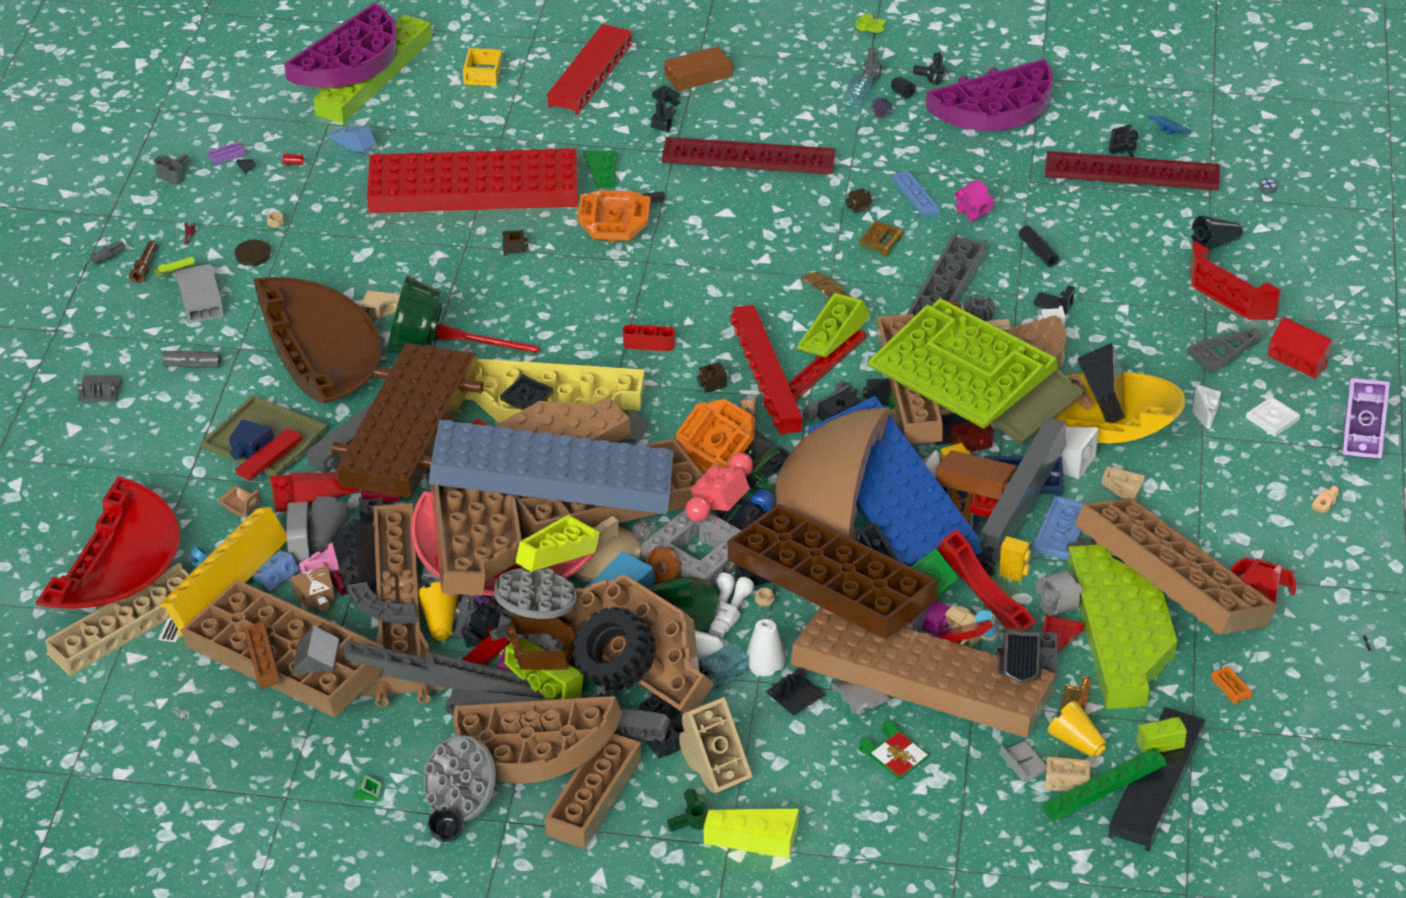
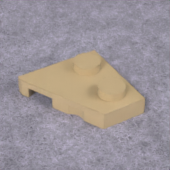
(1122, 482)

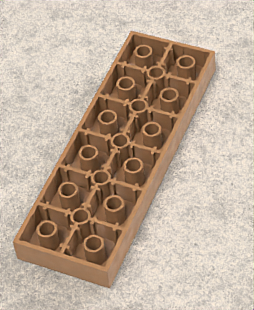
(923, 672)

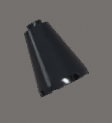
(1215, 232)

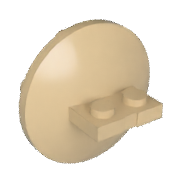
(611, 542)

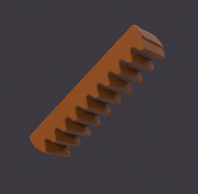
(262, 655)

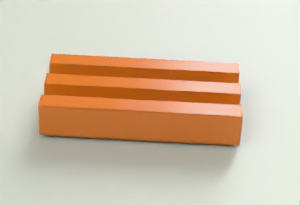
(1228, 685)

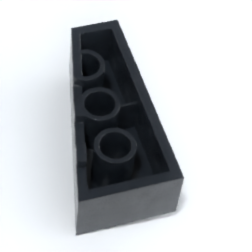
(356, 554)

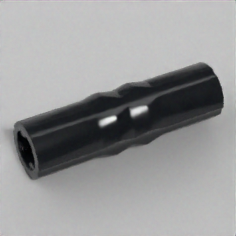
(1038, 246)

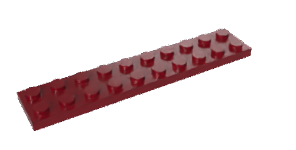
(748, 155)
(1132, 170)

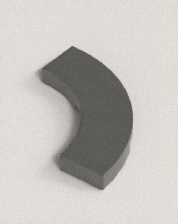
(370, 604)

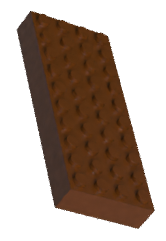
(832, 571)

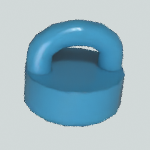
(198, 553)

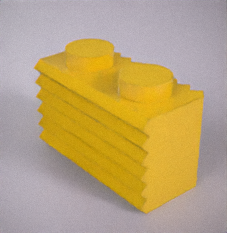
(1014, 559)

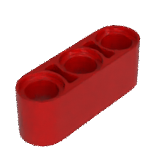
(648, 337)

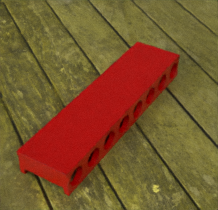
(589, 67)

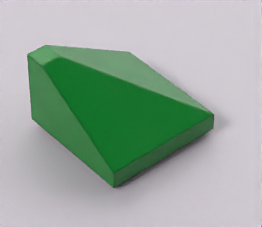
(368, 789)

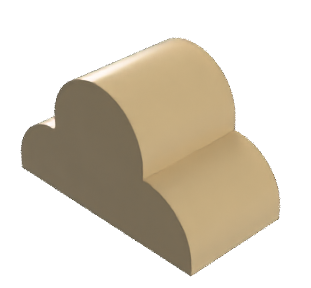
(713, 746)

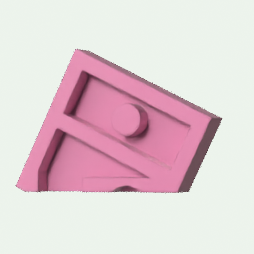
(320, 560)

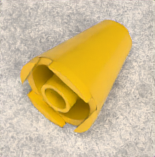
(438, 610)
(1077, 731)

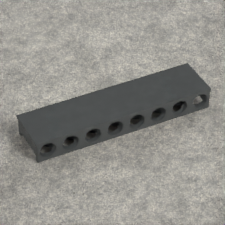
(951, 273)
(1025, 484)

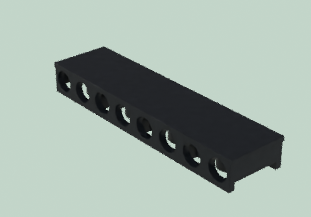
(1150, 797)

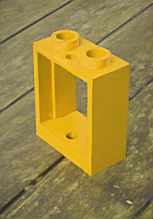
(482, 76)

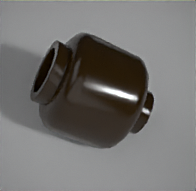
(858, 200)

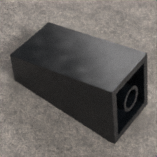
(1105, 381)

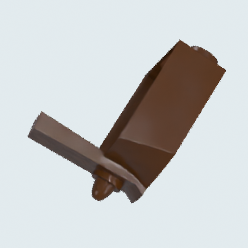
(541, 659)

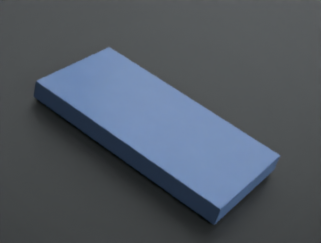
(1058, 528)

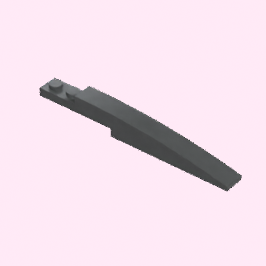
(438, 670)

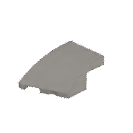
(859, 696)

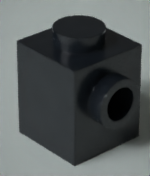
(878, 388)

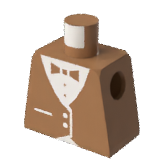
(314, 588)

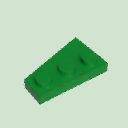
(602, 167)

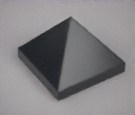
(246, 164)
(471, 638)

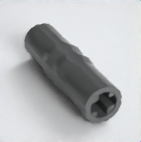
(191, 359)

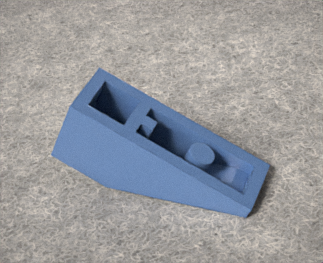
(354, 137)

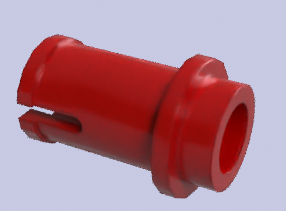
(293, 159)

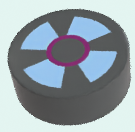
(1268, 186)

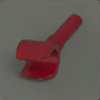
(189, 230)

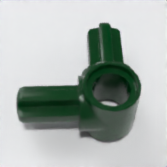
(691, 817)

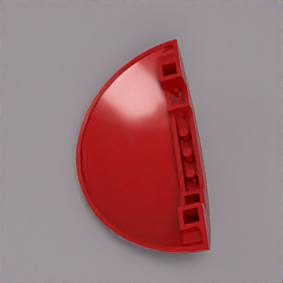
(125, 554)

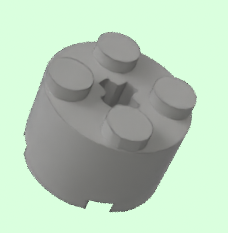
(1059, 593)

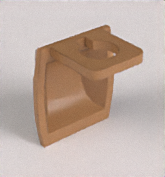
(240, 501)

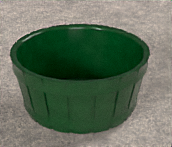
(415, 316)

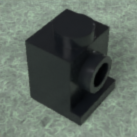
(366, 509)

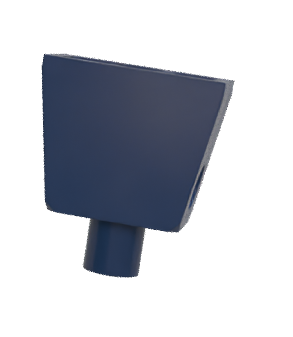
(249, 439)

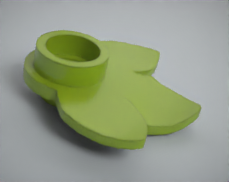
(867, 22)

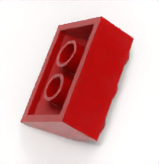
(1300, 348)

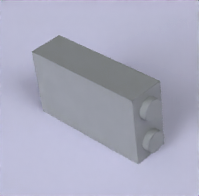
(199, 293)

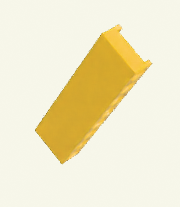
(238, 561)

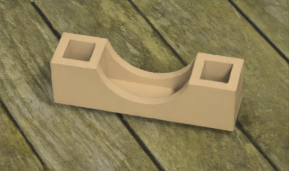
(379, 304)

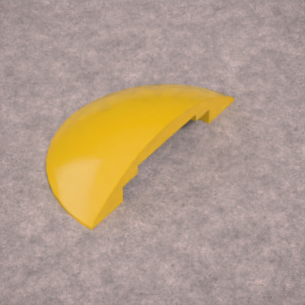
(1148, 408)

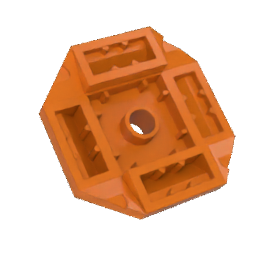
(613, 214)
(715, 433)

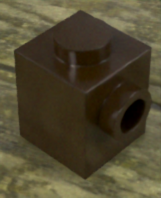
(712, 377)

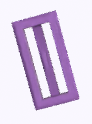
(226, 153)

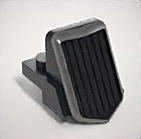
(1020, 655)

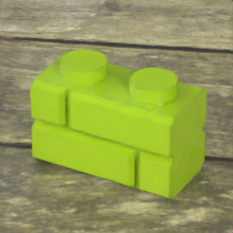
(1162, 735)

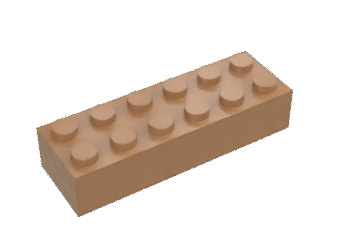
(592, 792)

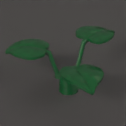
(761, 482)

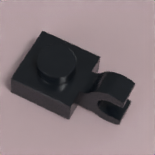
(667, 95)

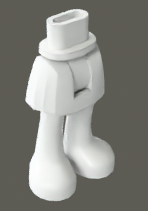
(728, 613)

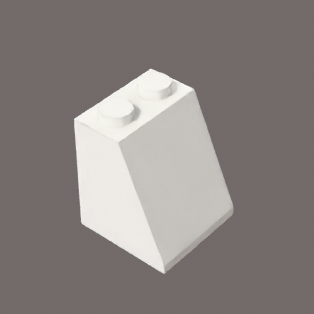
(1079, 450)

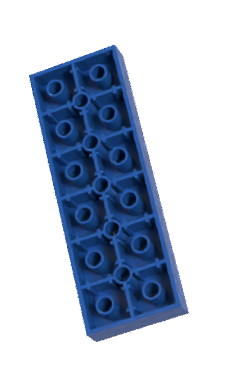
(905, 496)

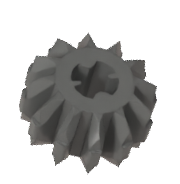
(980, 307)

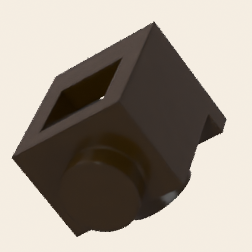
(514, 242)

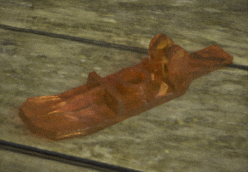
(824, 284)

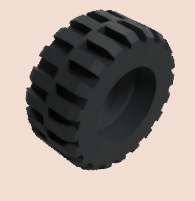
(595, 636)

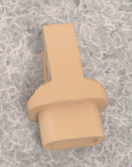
(749, 405)
(1327, 497)

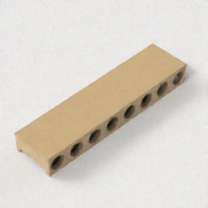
(113, 624)

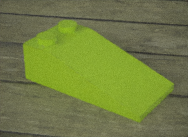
(834, 325)

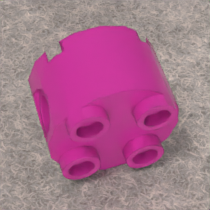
(974, 200)

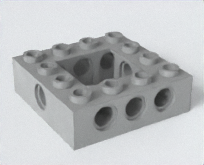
(680, 533)

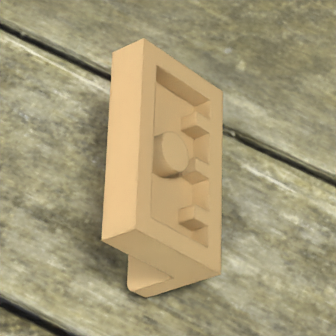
(1066, 773)

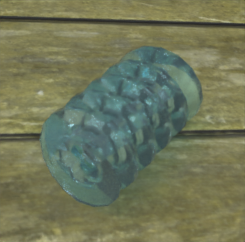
(857, 89)

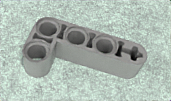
(298, 530)

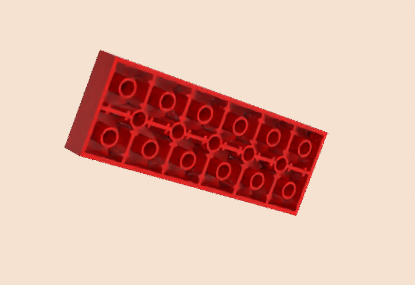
(472, 180)

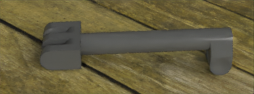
(810, 411)

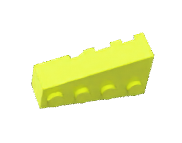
(557, 543)
(753, 830)

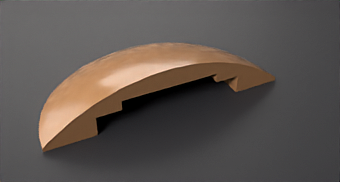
(828, 467)

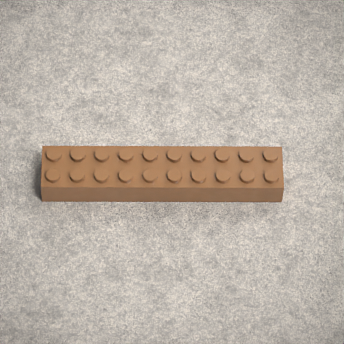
(916, 414)

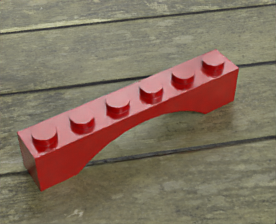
(965, 563)

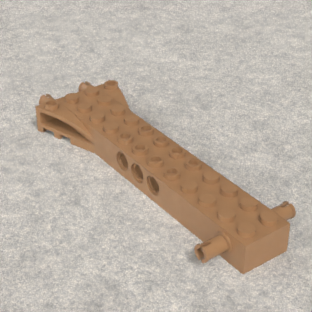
(397, 584)

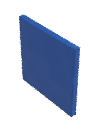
(1170, 124)

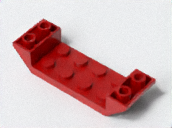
(1230, 290)

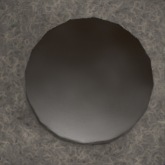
(252, 252)

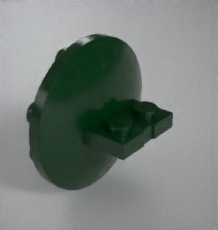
(693, 597)

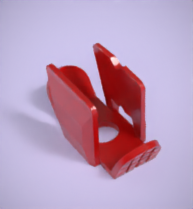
(1264, 576)

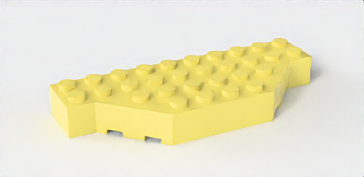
(569, 383)

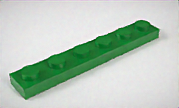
(1104, 784)

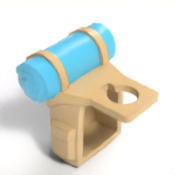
(962, 616)

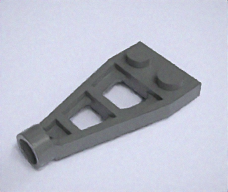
(1210, 360)

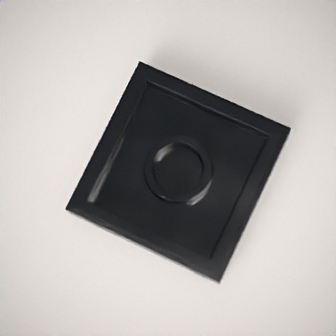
(526, 392)

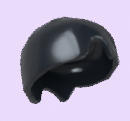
(444, 825)

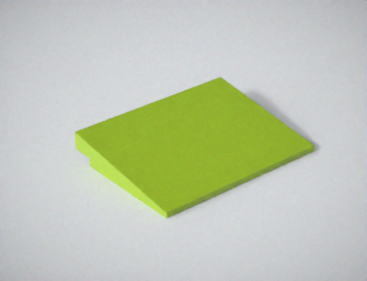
(963, 362)

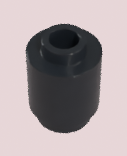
(903, 87)

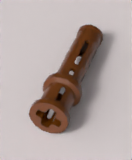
(142, 266)

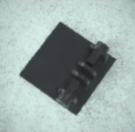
(795, 692)

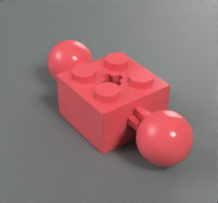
(719, 488)

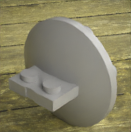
(535, 593)
(460, 777)

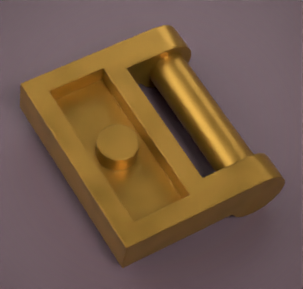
(877, 233)

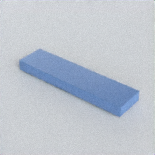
(916, 194)

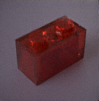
(972, 436)

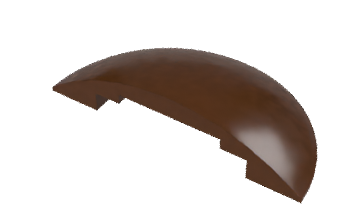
(319, 336)

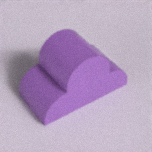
(1365, 418)

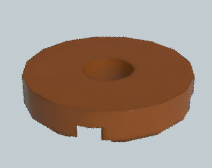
(670, 560)

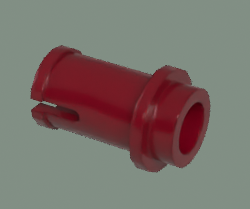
(337, 581)

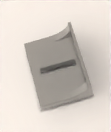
(1020, 753)

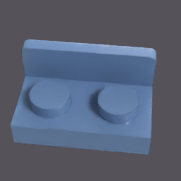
(276, 570)

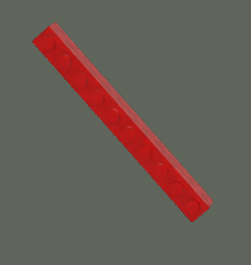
(766, 370)

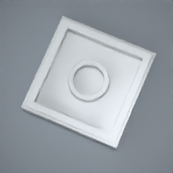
(1273, 416)

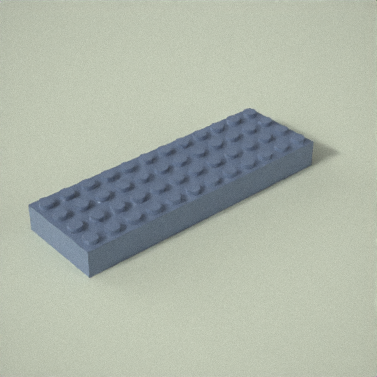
(551, 466)

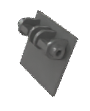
(99, 388)

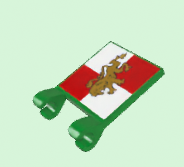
(895, 753)

